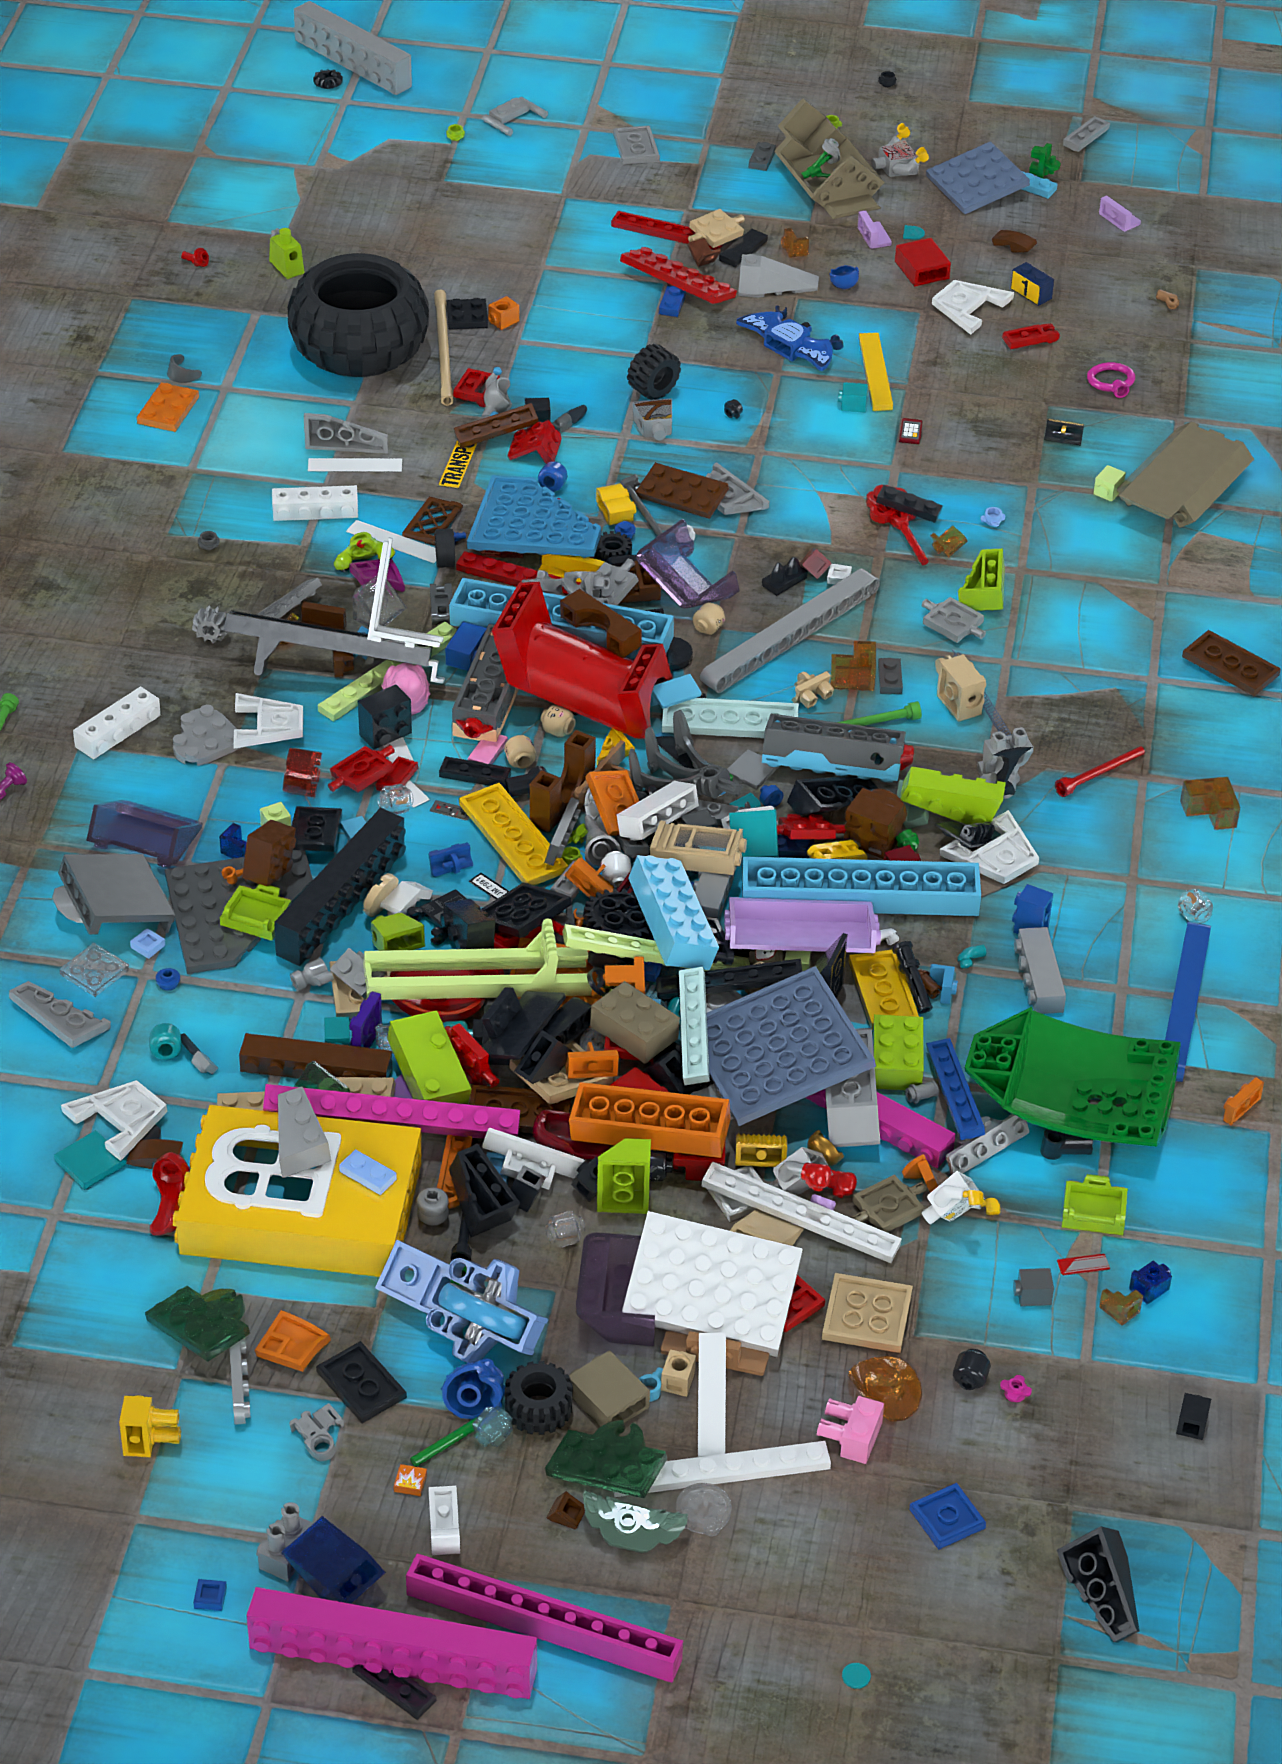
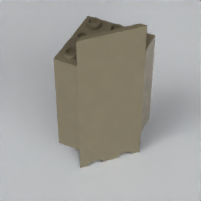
(853, 180)

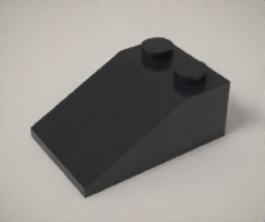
(832, 964)

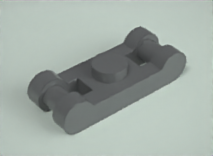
(440, 599)

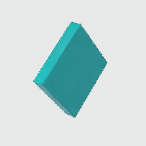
(758, 830)
(88, 1160)

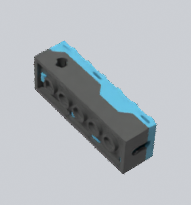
(836, 748)

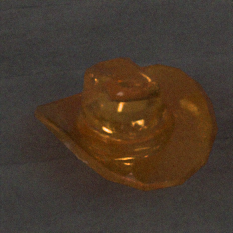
(889, 1382)

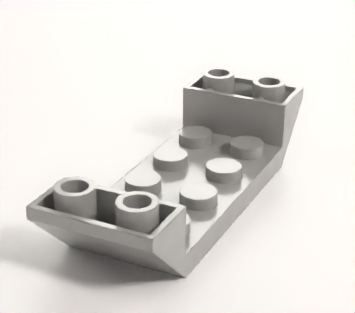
(854, 1107)

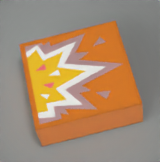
(410, 1480)

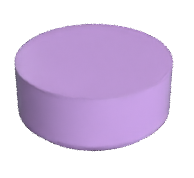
(827, 1203)

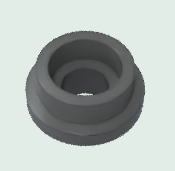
(208, 540)

